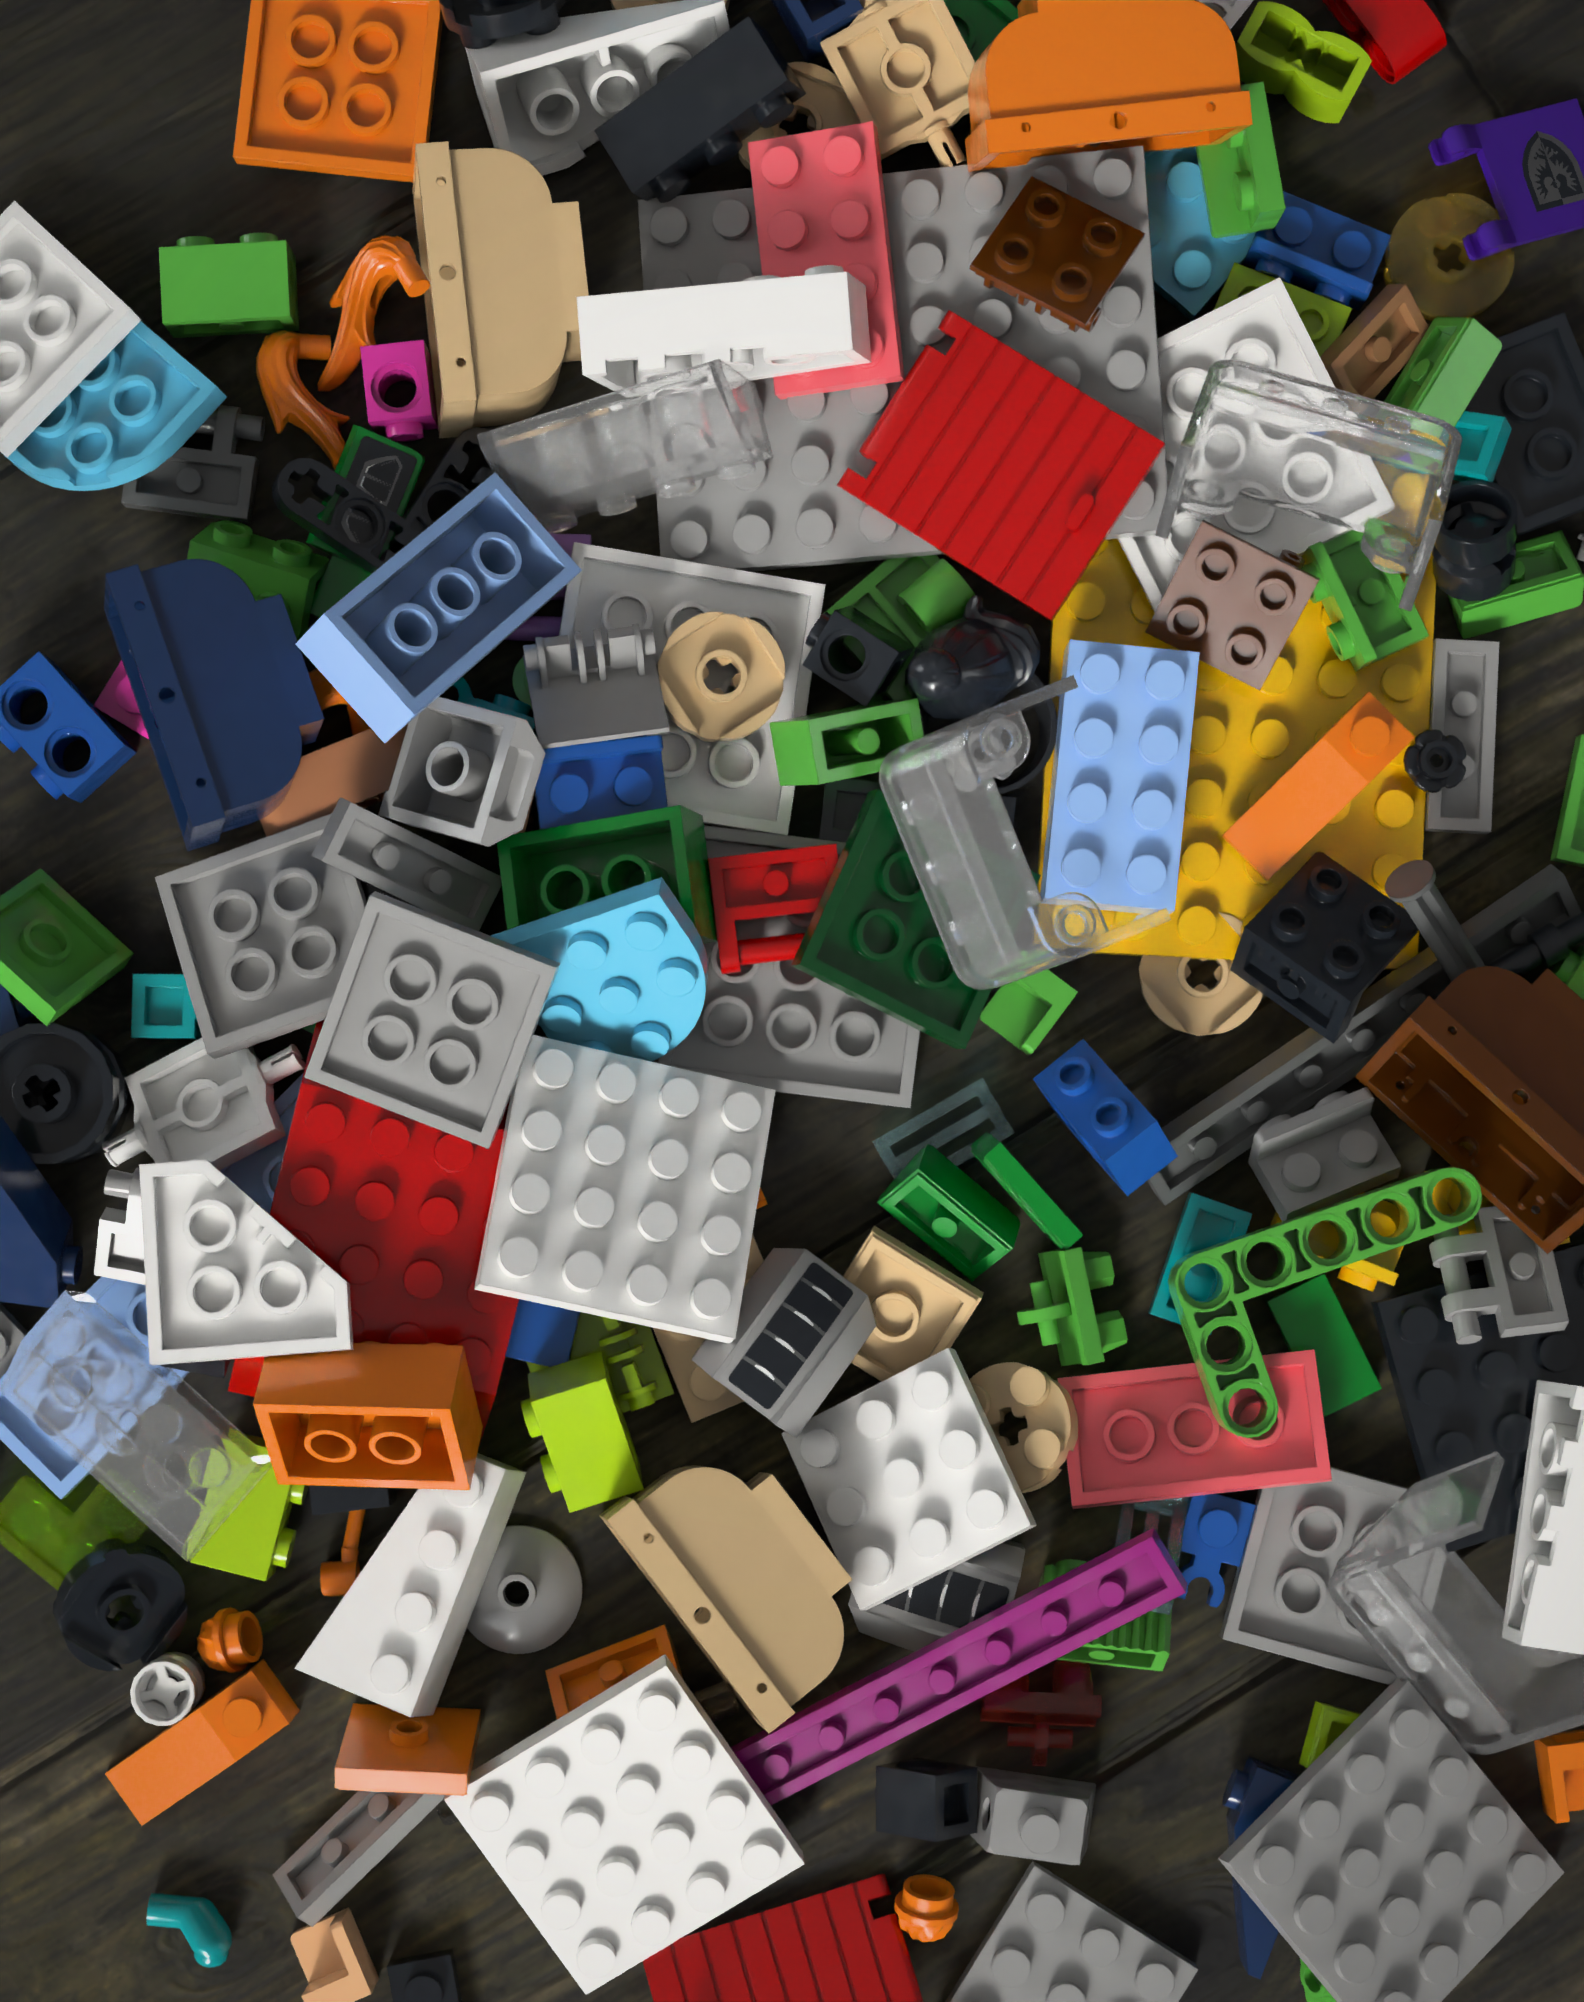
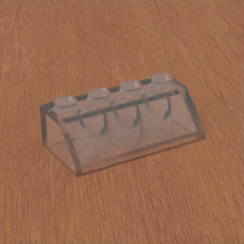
(631, 445)
(132, 1423)

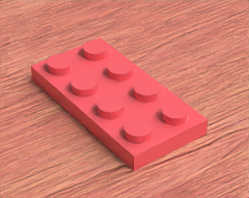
(826, 205)
(1156, 1437)

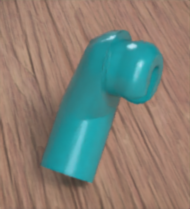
(197, 1920)

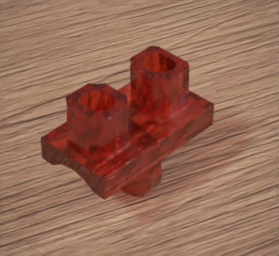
(1068, 1705)

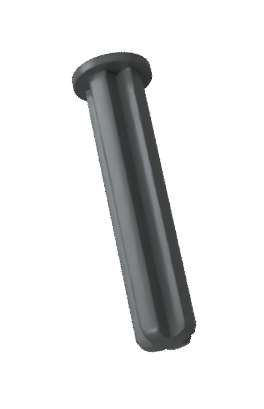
(1415, 889)

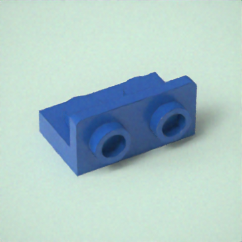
(1320, 252)
(600, 780)

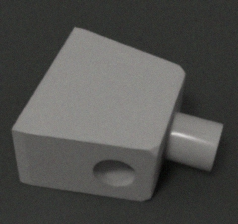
(1033, 1815)

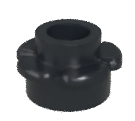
(1421, 770)

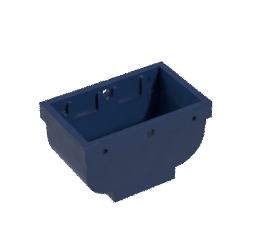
(219, 685)

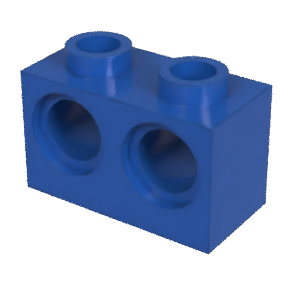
(67, 719)
(1105, 1117)

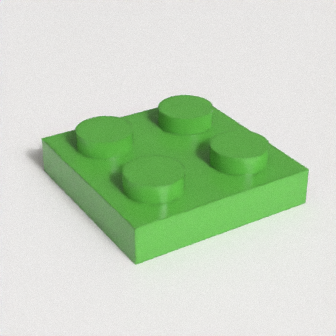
(53, 948)

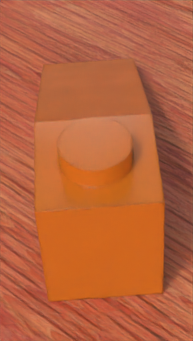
(1318, 785)
(203, 1742)

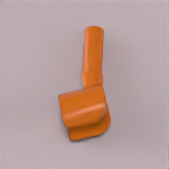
(338, 1576)

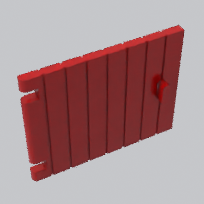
(1000, 464)
(793, 1953)

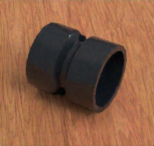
(1476, 541)

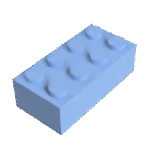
(438, 607)
(1120, 776)

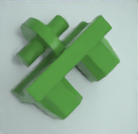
(1066, 1307)

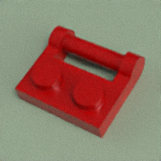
(763, 888)

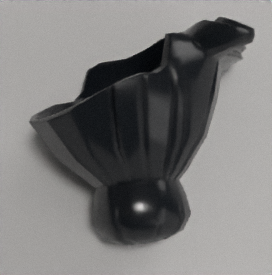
(971, 662)

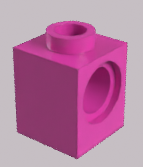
(394, 363)

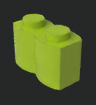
(1308, 66)

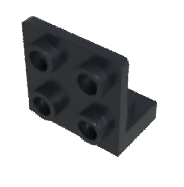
(1322, 944)

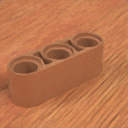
(349, 769)

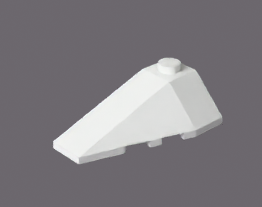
(559, 87)

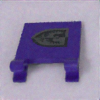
(1531, 170)

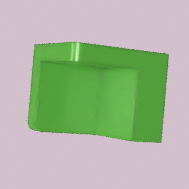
(1028, 1009)

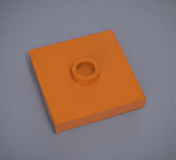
(408, 1753)

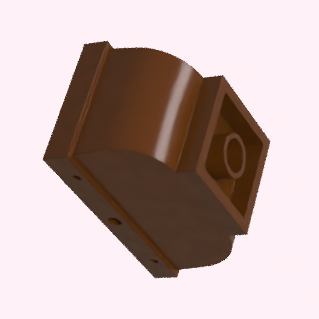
(1503, 1077)

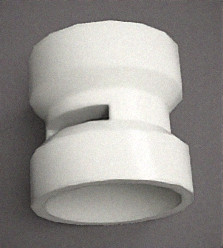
(156, 1694)

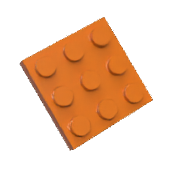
(338, 85)

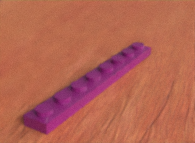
(963, 1666)

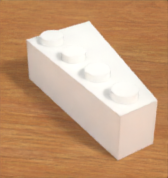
(416, 1595)

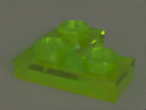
(52, 1536)

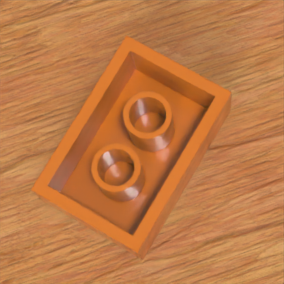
(371, 1417)

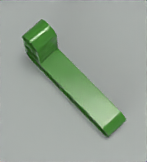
(1296, 1263)

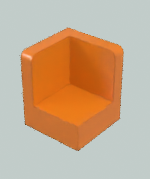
(1561, 1773)

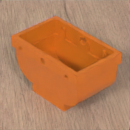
(1107, 77)

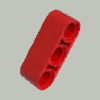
(1392, 32)

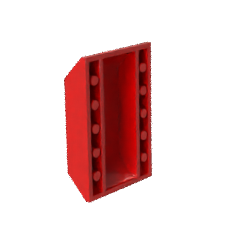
(400, 1221)

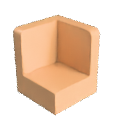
(334, 1960)

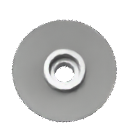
(553, 1586)

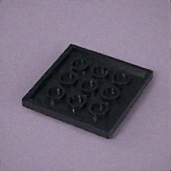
(1479, 1394)

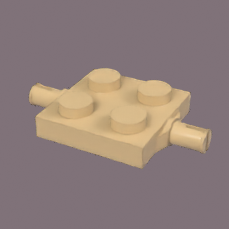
(905, 73)

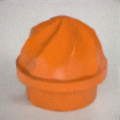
(230, 1640)
(926, 1907)

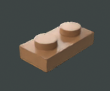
(1376, 343)

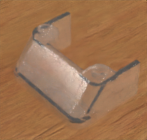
(1320, 458)
(972, 859)
(1444, 1626)

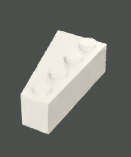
(754, 325)
(1548, 1552)

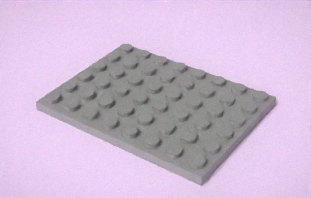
(937, 225)

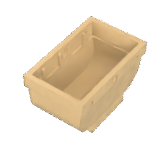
(500, 283)
(749, 1572)

